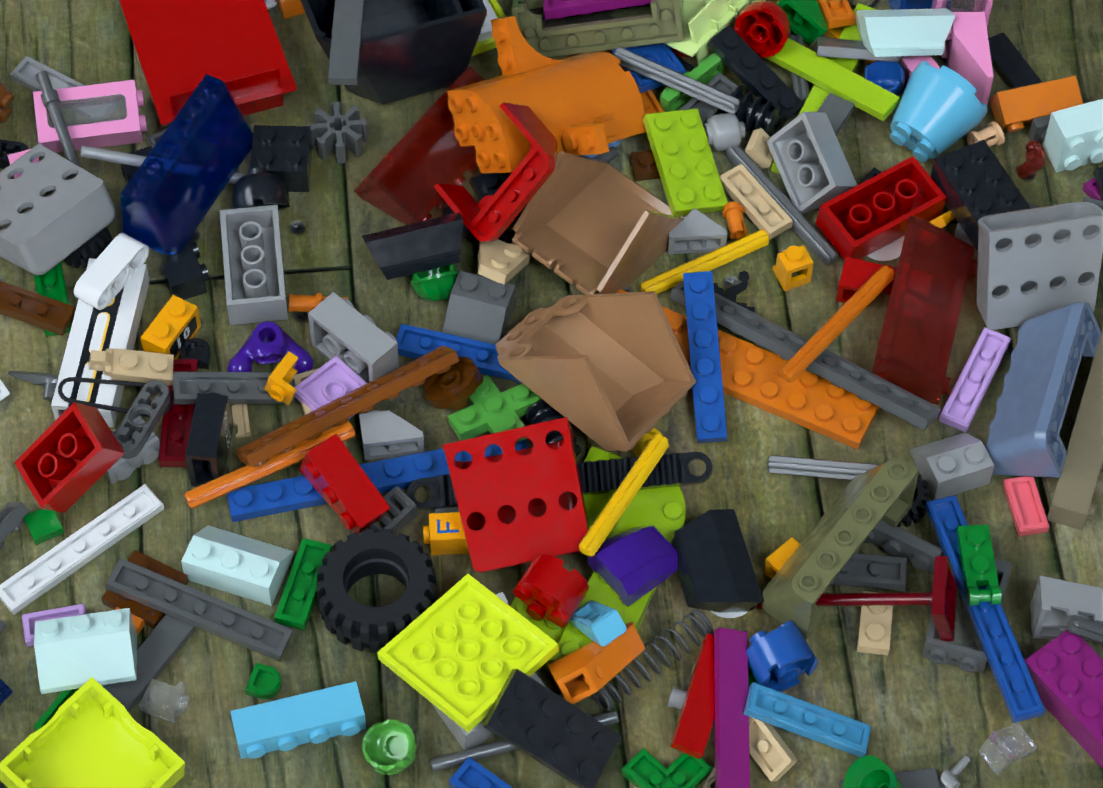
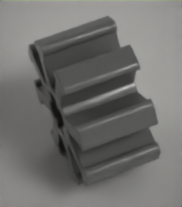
(338, 132)

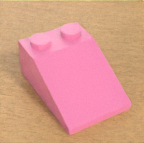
(969, 52)

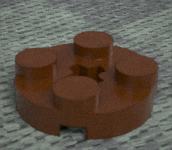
(453, 386)

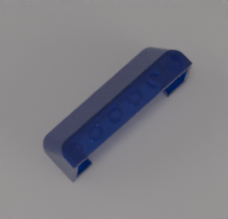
(186, 169)

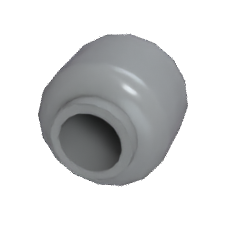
(724, 131)

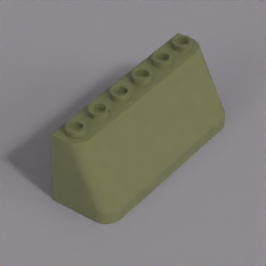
(873, 496)

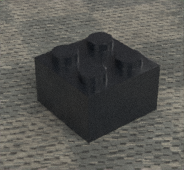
(285, 153)

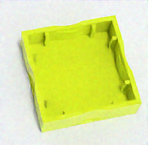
(92, 746)

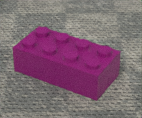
(1071, 688)

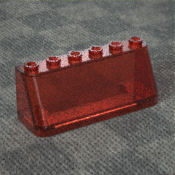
(421, 159)

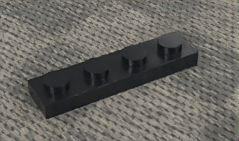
(754, 72)

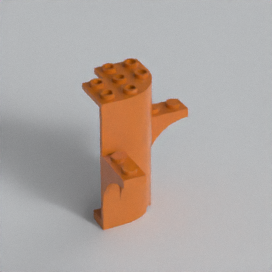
(578, 98)

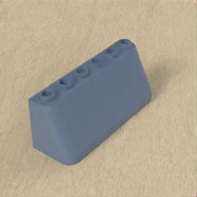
(1038, 390)

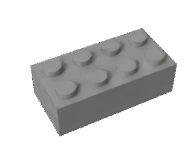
(253, 265)

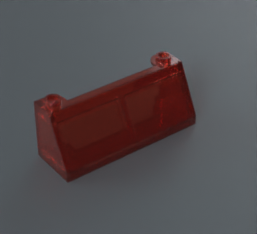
(924, 310)

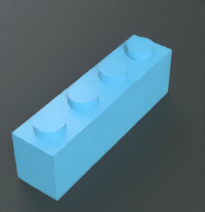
(298, 720)

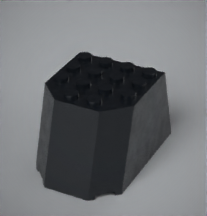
(406, 43)

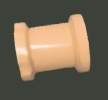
(991, 134)

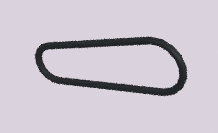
(102, 381)

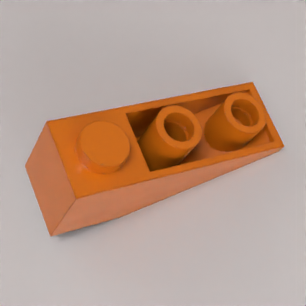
(595, 665)

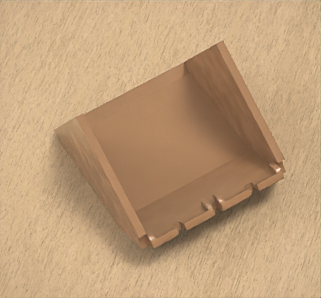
(594, 225)

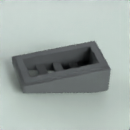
(401, 518)

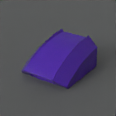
(635, 562)

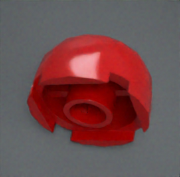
(763, 27)

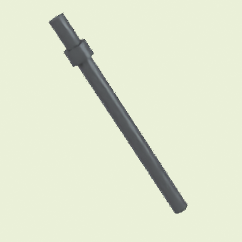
(51, 101)
(498, 747)

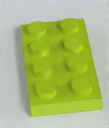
(685, 162)

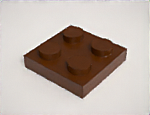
(149, 615)

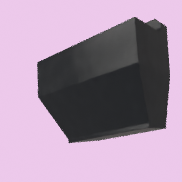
(417, 246)
(716, 564)

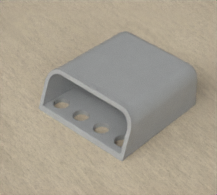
(53, 223)
(1037, 261)

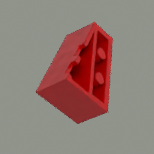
(344, 485)

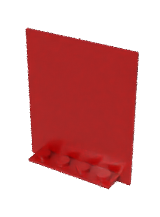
(218, 38)

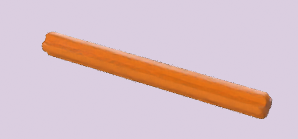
(837, 324)
(247, 475)

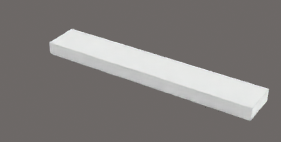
(79, 549)

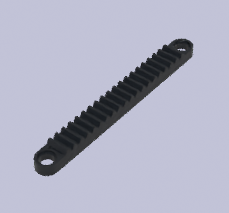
(595, 478)

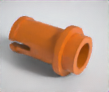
(733, 213)

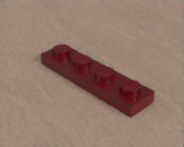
(177, 423)

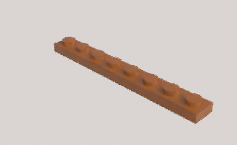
(339, 410)

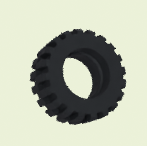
(366, 556)

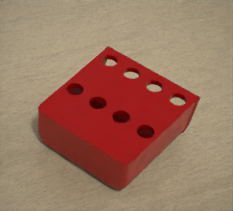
(519, 499)

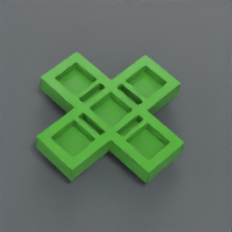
(492, 410)

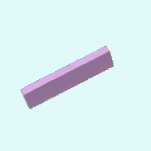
(974, 380)

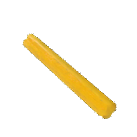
(707, 262)
(623, 495)

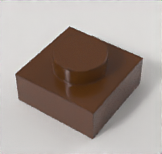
(644, 166)

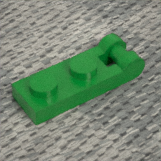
(978, 564)

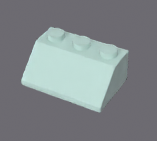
(236, 564)
(85, 647)

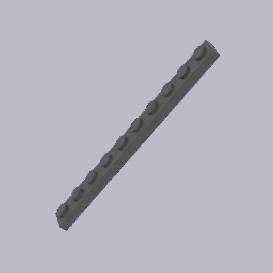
(827, 365)

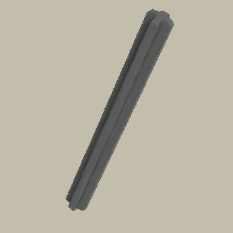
(800, 224)

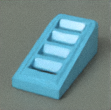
(598, 622)

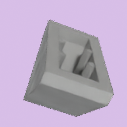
(696, 235)

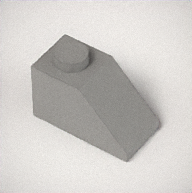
(388, 435)

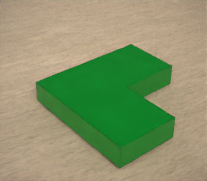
(648, 772)

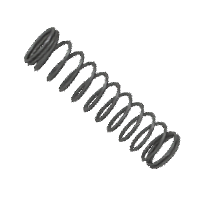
(698, 625)

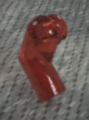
(1034, 159)

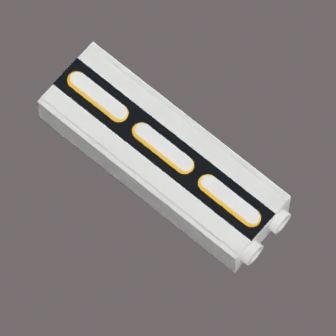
(101, 330)

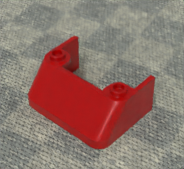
(496, 212)

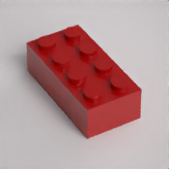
(880, 209)

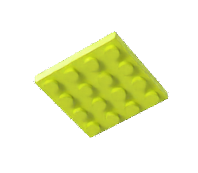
(466, 650)

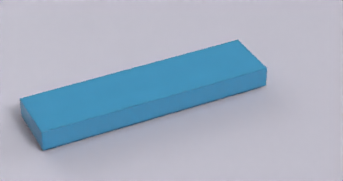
(807, 720)

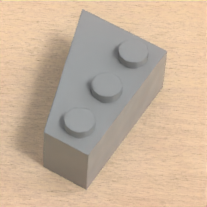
(1057, 601)

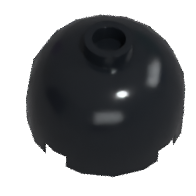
(260, 190)

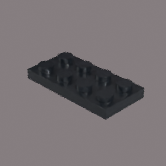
(551, 730)

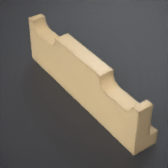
(241, 420)

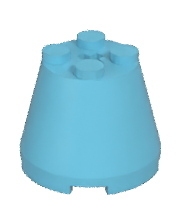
(935, 111)

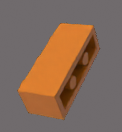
(1021, 105)

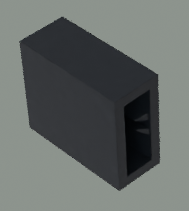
(209, 438)

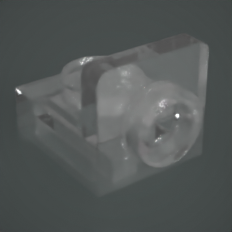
(165, 700)
(1006, 747)

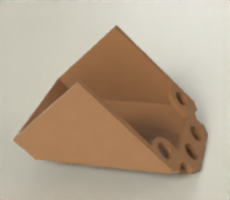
(601, 363)

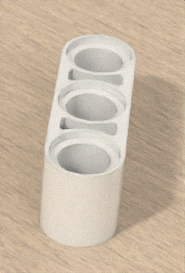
(111, 271)

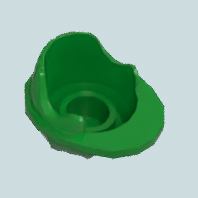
(435, 283)

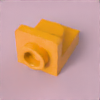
(279, 381)

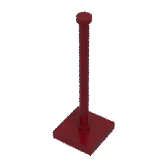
(942, 599)

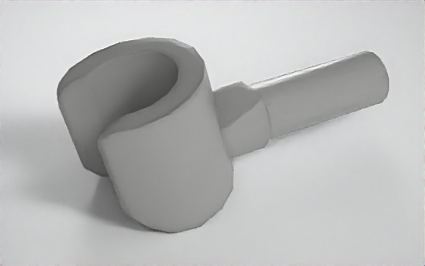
(948, 777)

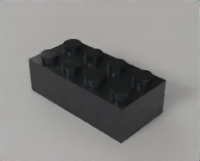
(975, 186)

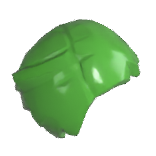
(389, 746)

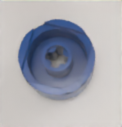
(780, 657)

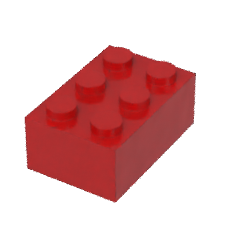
(69, 457)

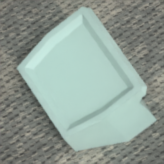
(904, 31)

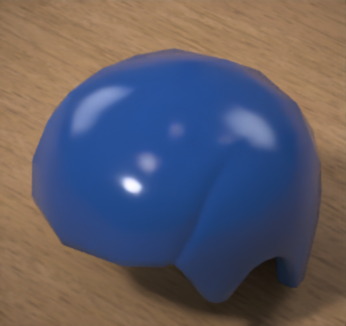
(886, 75)

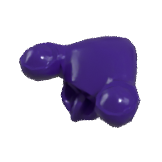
(269, 345)

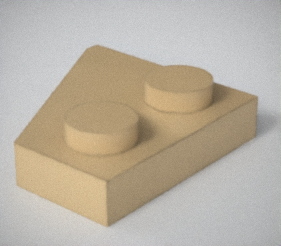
(501, 260)

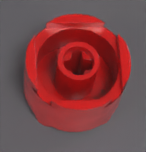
(551, 590)

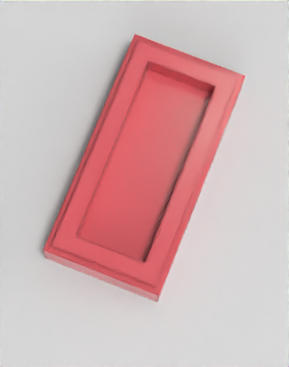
(1025, 505)

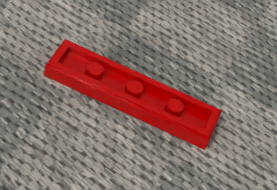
(699, 705)

